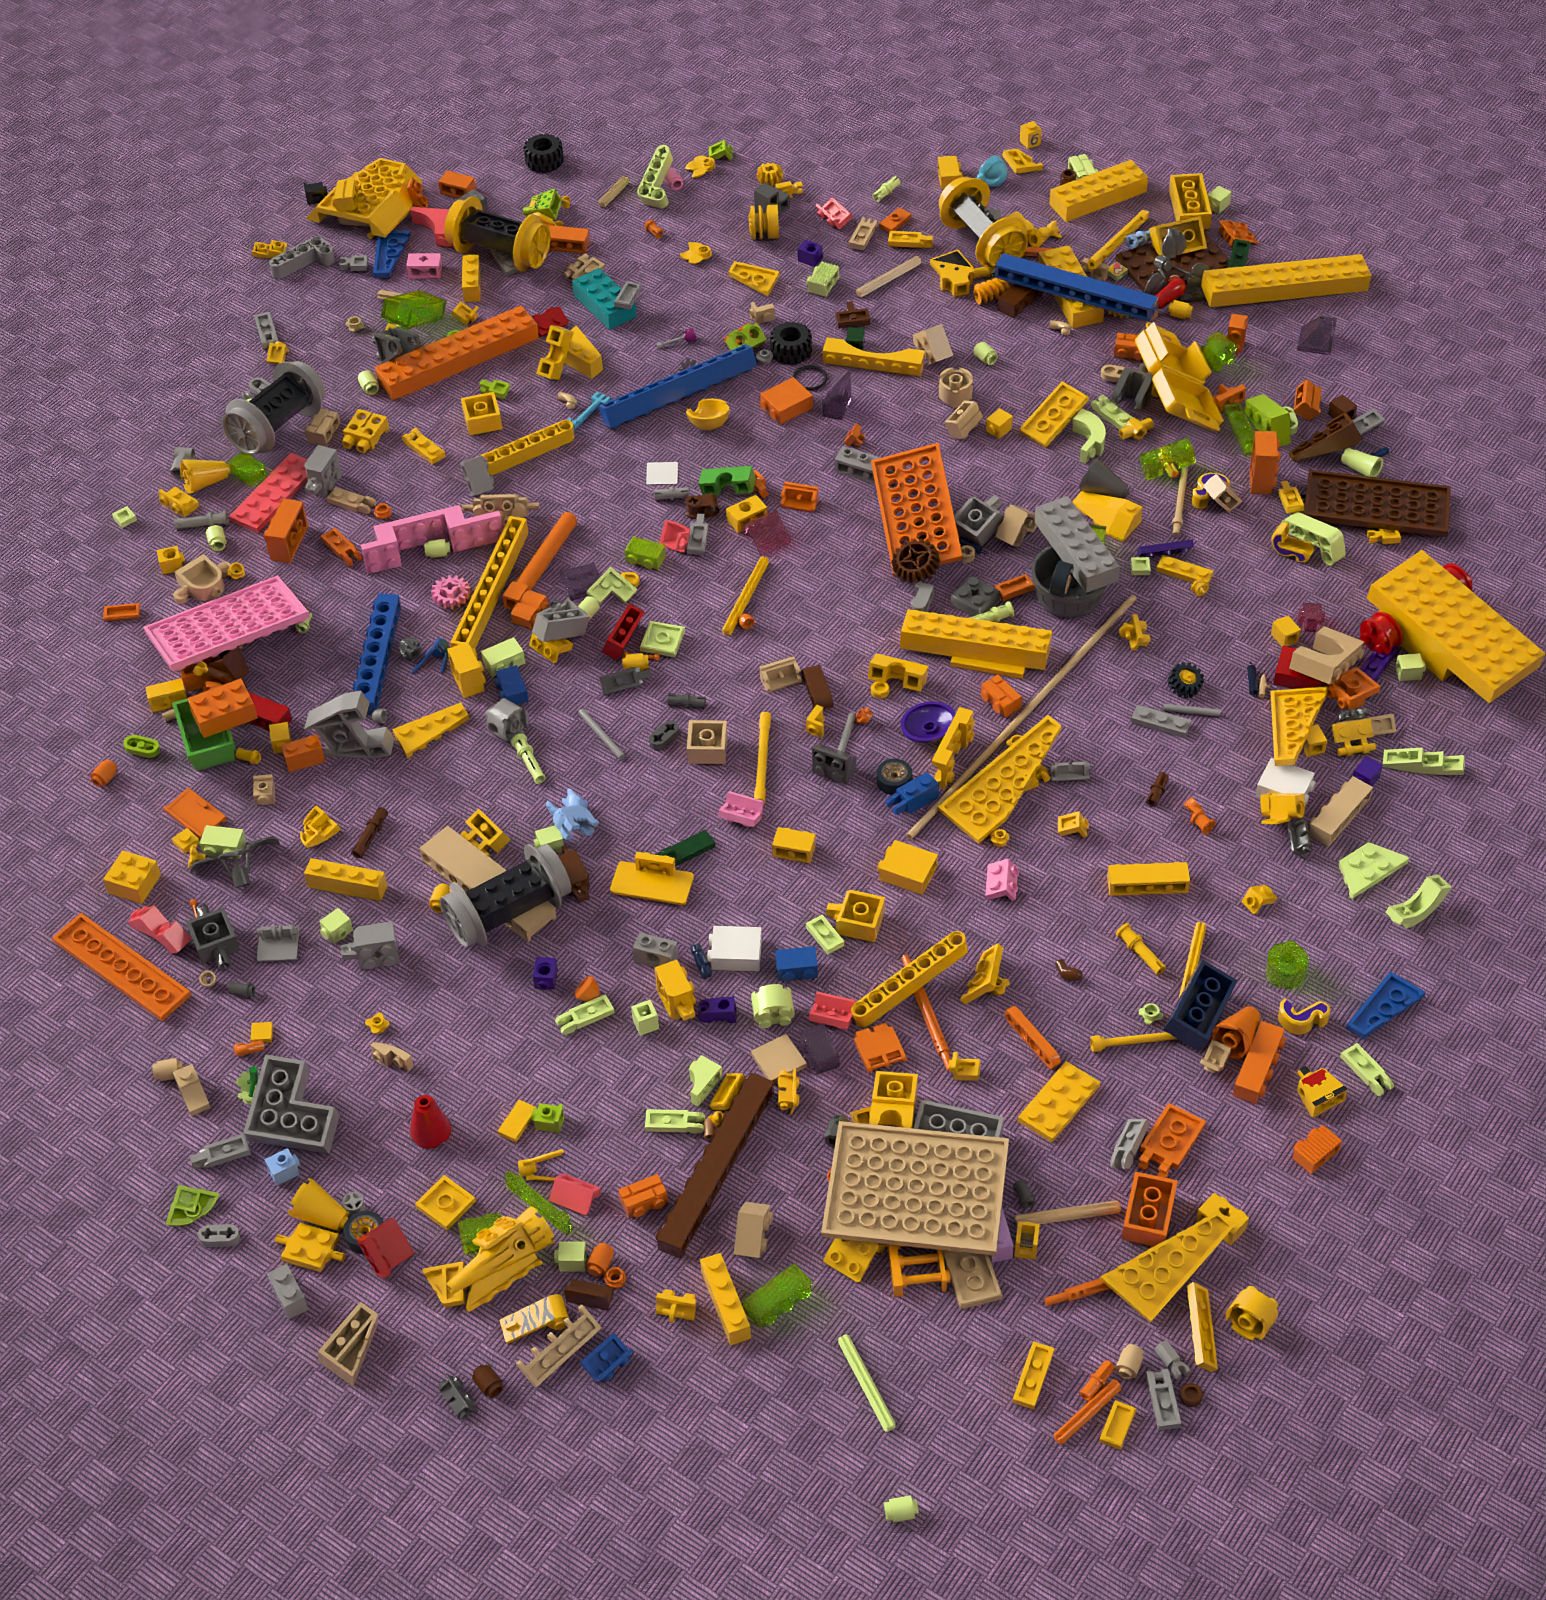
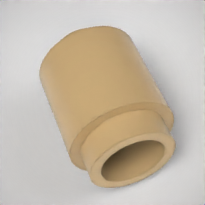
(164, 1069)
(1129, 1361)

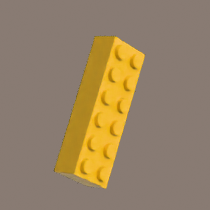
(1098, 190)
(1076, 312)

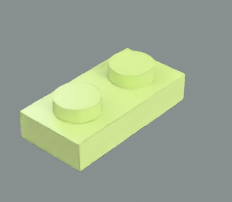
(825, 934)

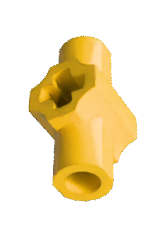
(1136, 428)

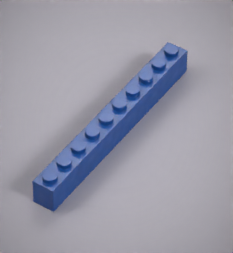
(1076, 287)
(677, 386)

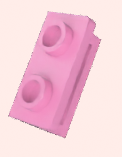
(741, 809)
(1002, 880)

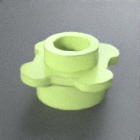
(1150, 1008)

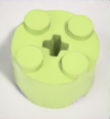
(772, 1005)

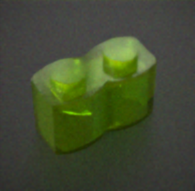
(247, 468)

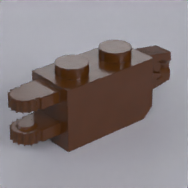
(577, 874)

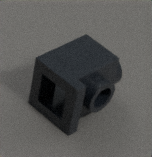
(315, 192)

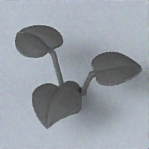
(1173, 245)
(239, 874)

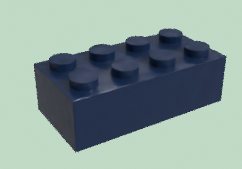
(1200, 1005)

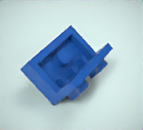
(605, 1358)

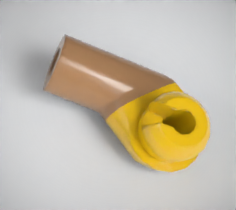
(711, 1124)

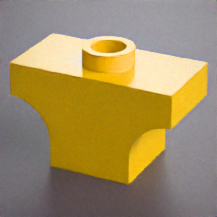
(957, 281)

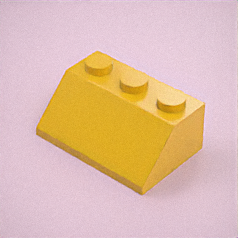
(1190, 228)

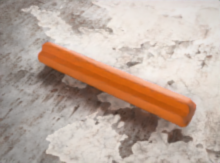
(1087, 1412)

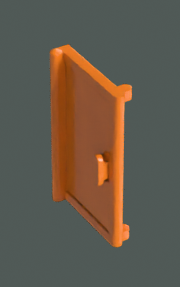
(191, 812)

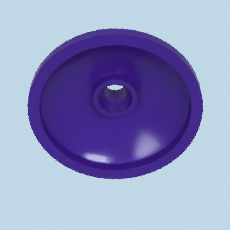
(927, 722)

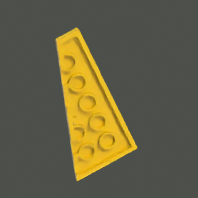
(1292, 720)
(1161, 1271)

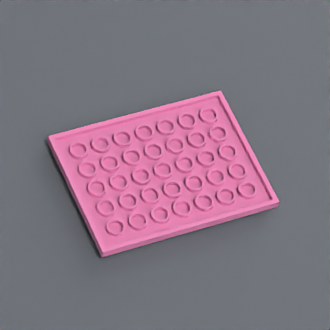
(226, 623)

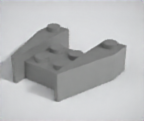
(343, 734)

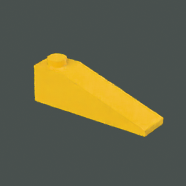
(1116, 513)

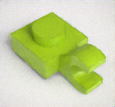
(498, 387)

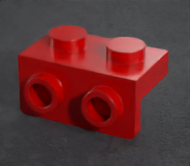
(552, 316)

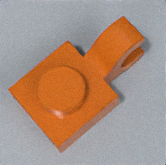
(759, 484)

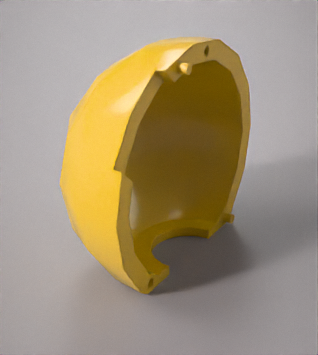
(709, 414)

